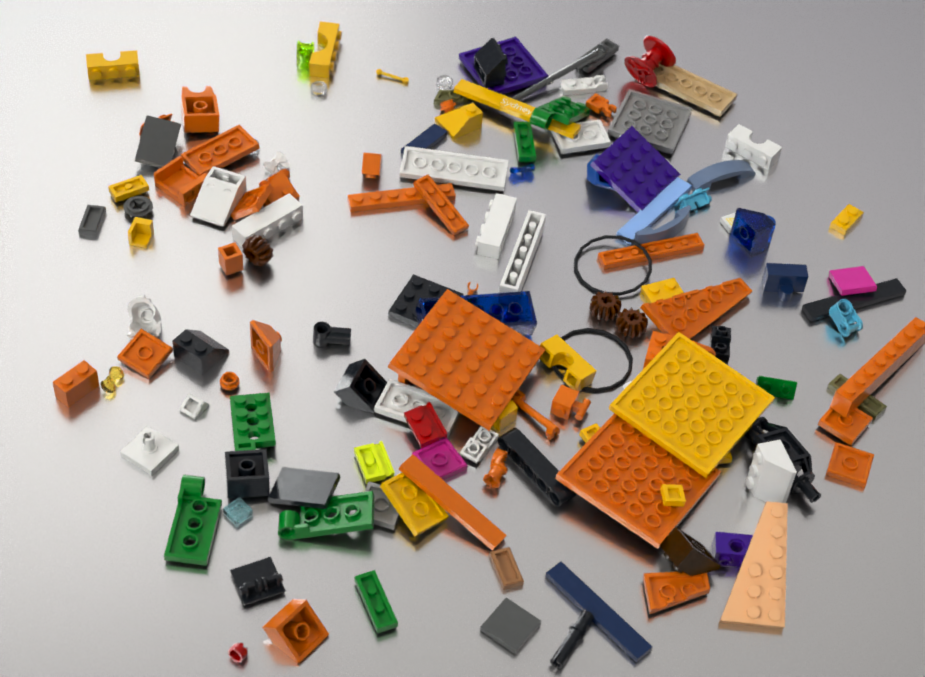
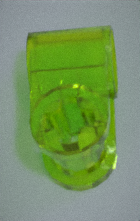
(303, 54)

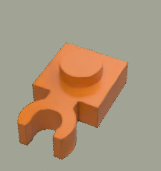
(600, 104)

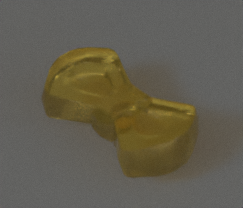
(115, 374)

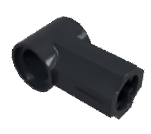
(325, 334)

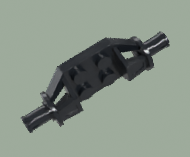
(797, 453)

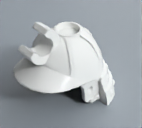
(143, 315)

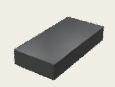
(92, 220)

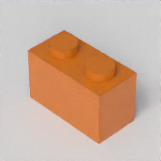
(76, 383)

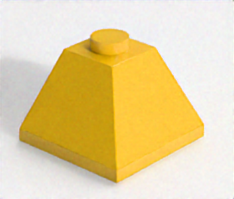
(461, 120)

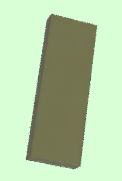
(870, 405)

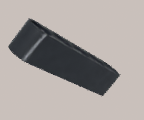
(535, 466)

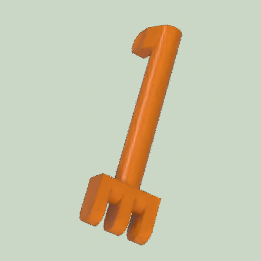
(551, 430)

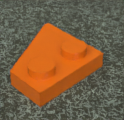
(282, 187)

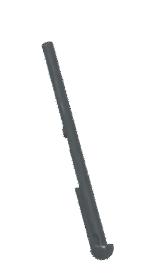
(579, 64)

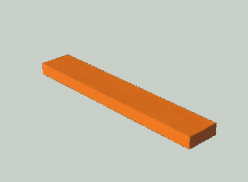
(655, 249)
(452, 502)

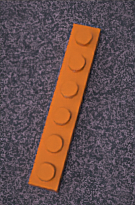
(393, 198)

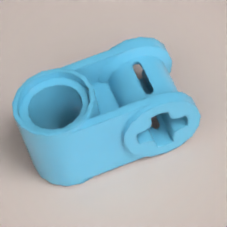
(845, 318)

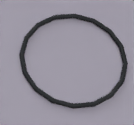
(613, 237)
(610, 335)

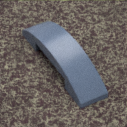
(720, 171)
(665, 231)

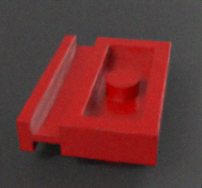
(425, 424)

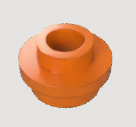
(447, 105)
(229, 381)

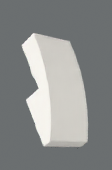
(479, 445)

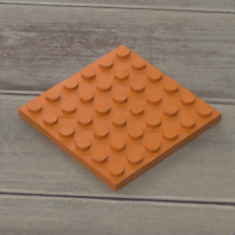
(467, 359)
(623, 477)

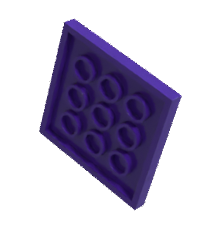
(521, 68)
(635, 169)

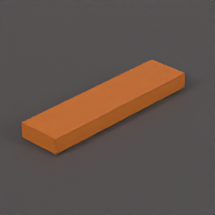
(441, 205)

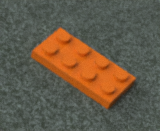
(220, 150)

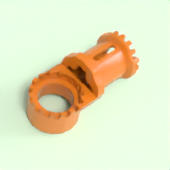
(497, 469)

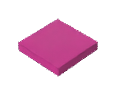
(852, 280)
(442, 458)

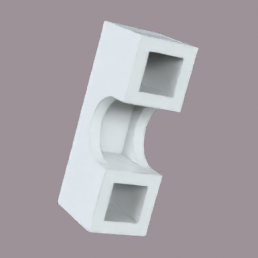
(762, 154)

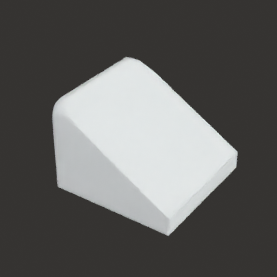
(193, 406)

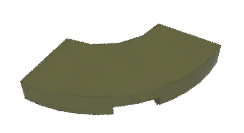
(444, 95)

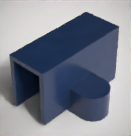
(784, 279)

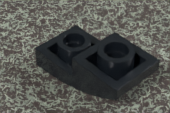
(721, 342)

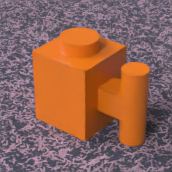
(567, 402)

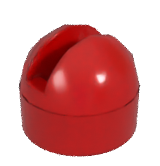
(238, 652)

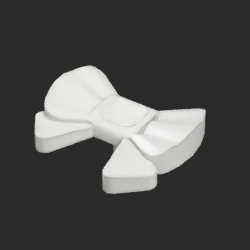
(279, 159)

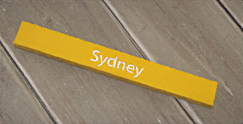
(510, 106)

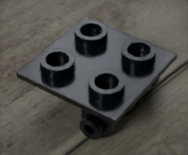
(257, 581)

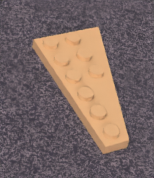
(760, 584)

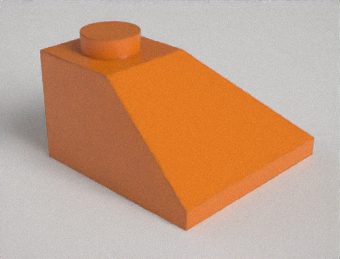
(265, 343)

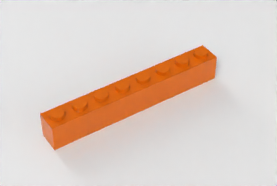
(879, 368)

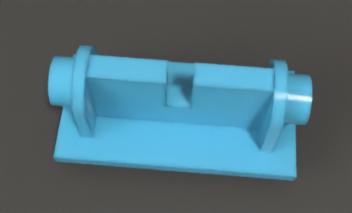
(699, 197)

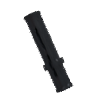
(576, 631)

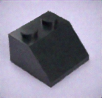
(198, 350)
(361, 386)
(247, 473)

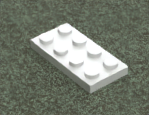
(402, 397)

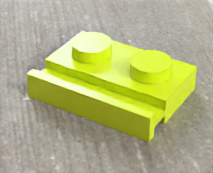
(374, 462)

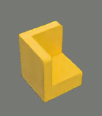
(140, 232)

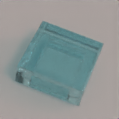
(237, 511)

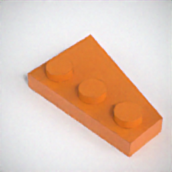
(673, 588)

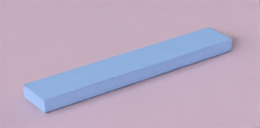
(655, 209)

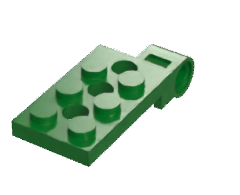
(561, 110)
(261, 416)
(189, 496)
(296, 526)

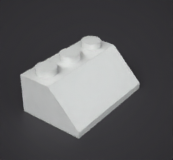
(771, 472)

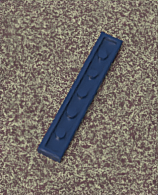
(604, 616)

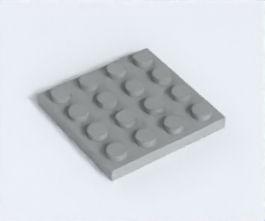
(654, 118)

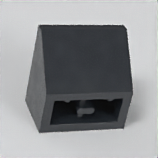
(490, 64)

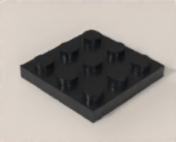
(416, 288)

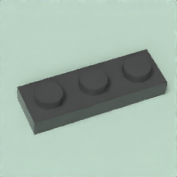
(612, 49)

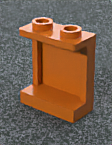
(179, 181)

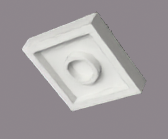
(149, 450)

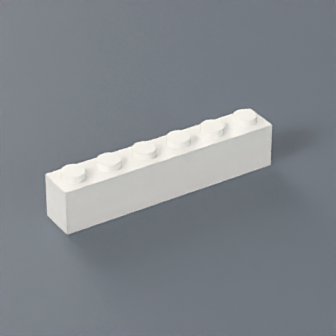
(523, 253)

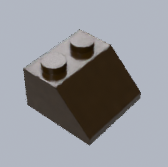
(688, 554)

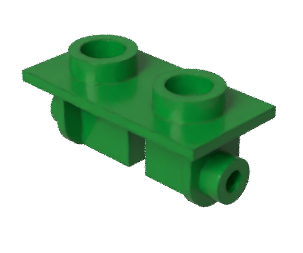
(777, 387)

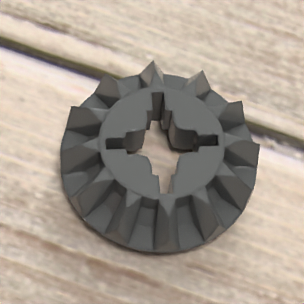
(140, 202)

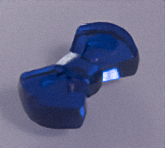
(531, 167)

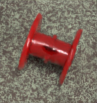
(656, 54)

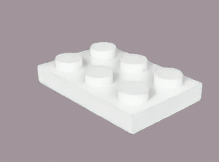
(590, 137)

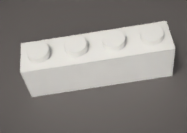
(269, 219)
(496, 226)

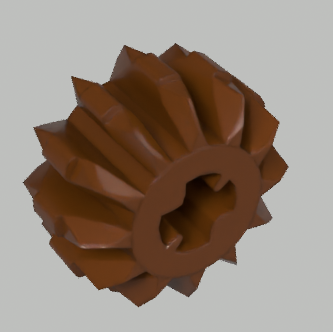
(257, 250)
(605, 306)
(631, 323)

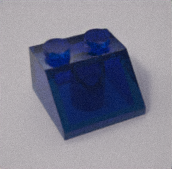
(752, 231)

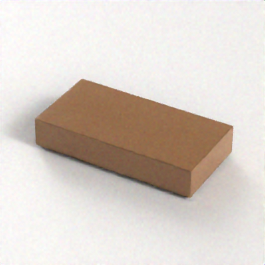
(506, 568)

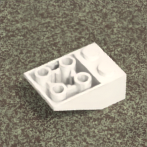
(219, 196)

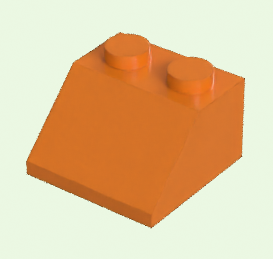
(296, 629)

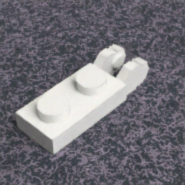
(584, 85)

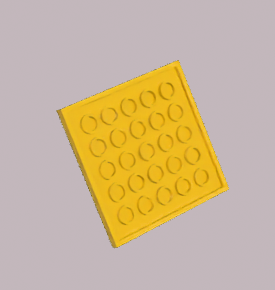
(692, 404)

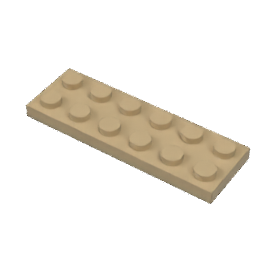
(694, 89)

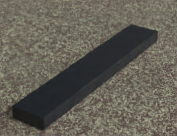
(885, 291)

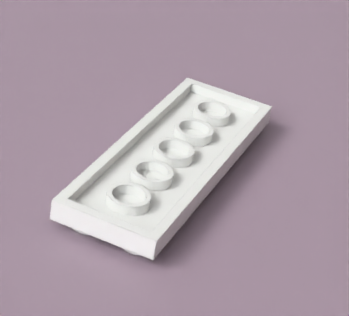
(454, 168)

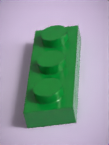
(524, 142)
(376, 601)

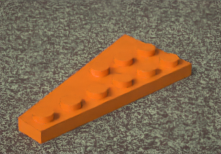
(696, 309)

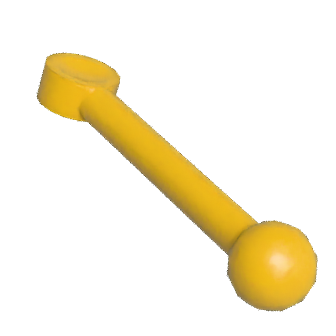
(405, 80)

